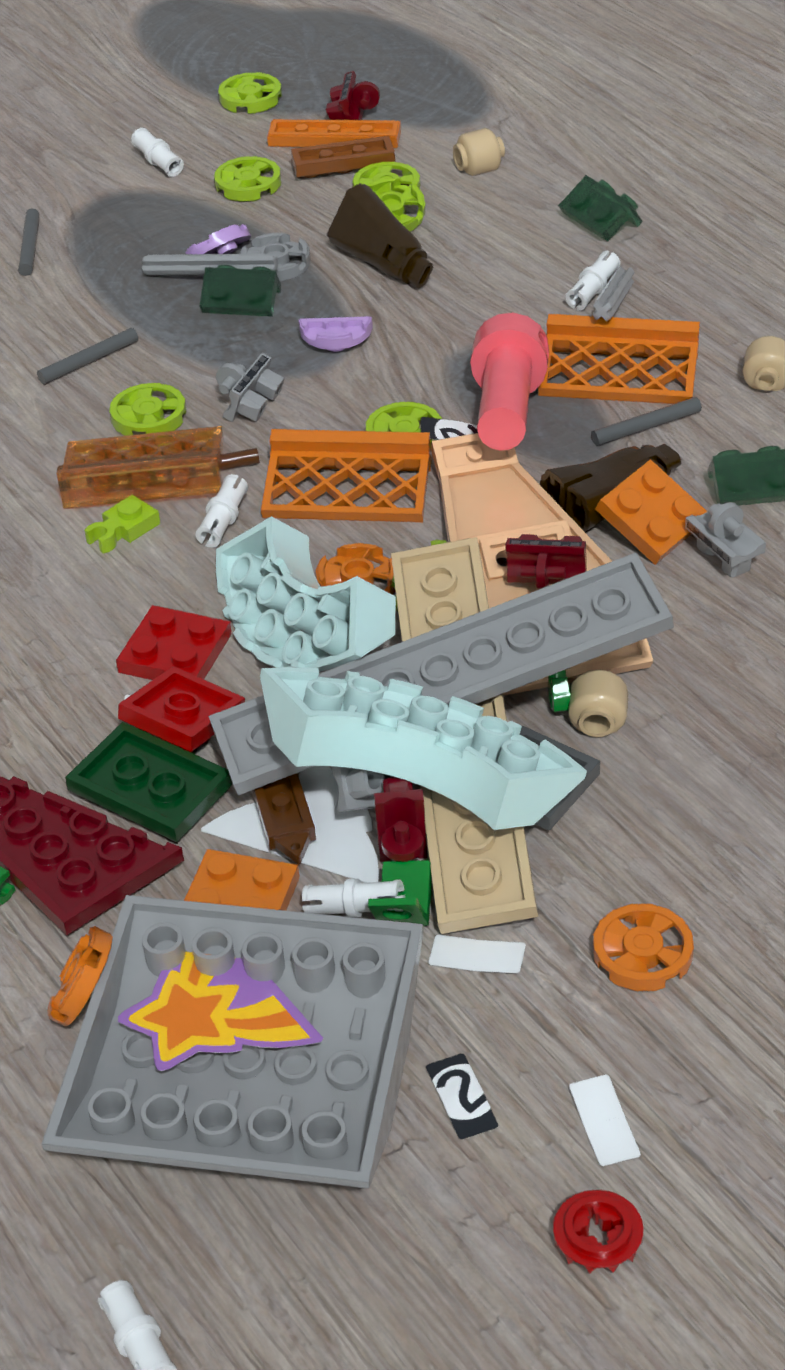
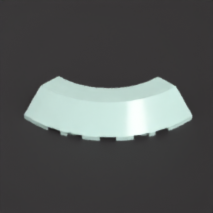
(284, 610)
(417, 739)

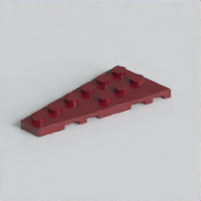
(72, 856)

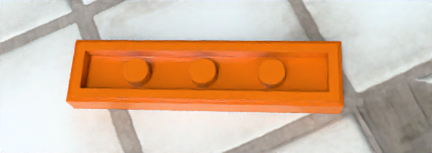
(319, 132)

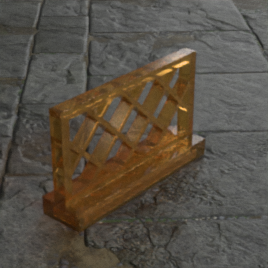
(160, 475)

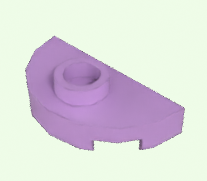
(222, 241)
(335, 333)

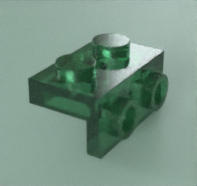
(599, 208)
(239, 291)
(749, 476)

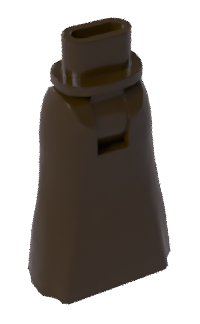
(376, 236)
(582, 486)

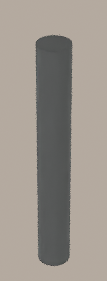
(28, 242)
(87, 356)
(646, 421)

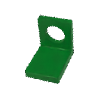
(417, 891)

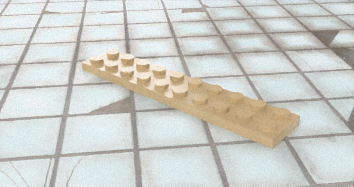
(476, 871)

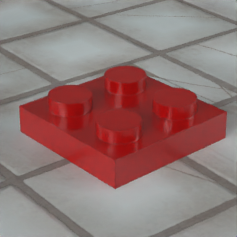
(173, 639)
(177, 708)

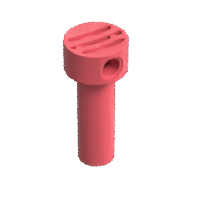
(508, 365)

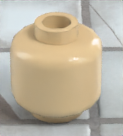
(478, 152)
(765, 361)
(598, 703)

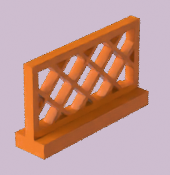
(620, 340)
(349, 453)

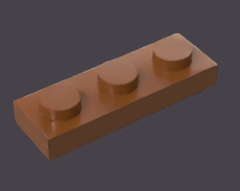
(341, 156)

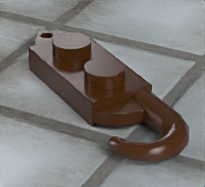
(285, 816)

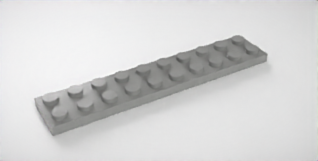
(477, 655)

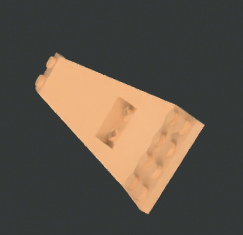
(497, 499)

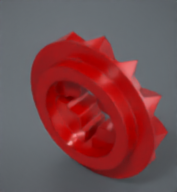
(611, 1214)

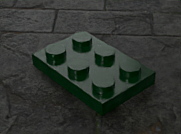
(149, 781)

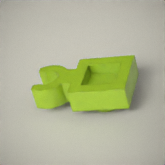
(125, 520)

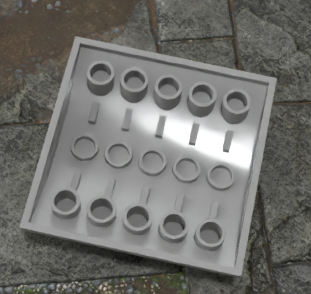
(261, 1110)

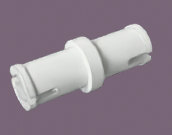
(157, 152)
(592, 280)
(221, 511)
(348, 897)
(135, 1332)

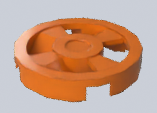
(355, 561)
(641, 946)
(80, 976)

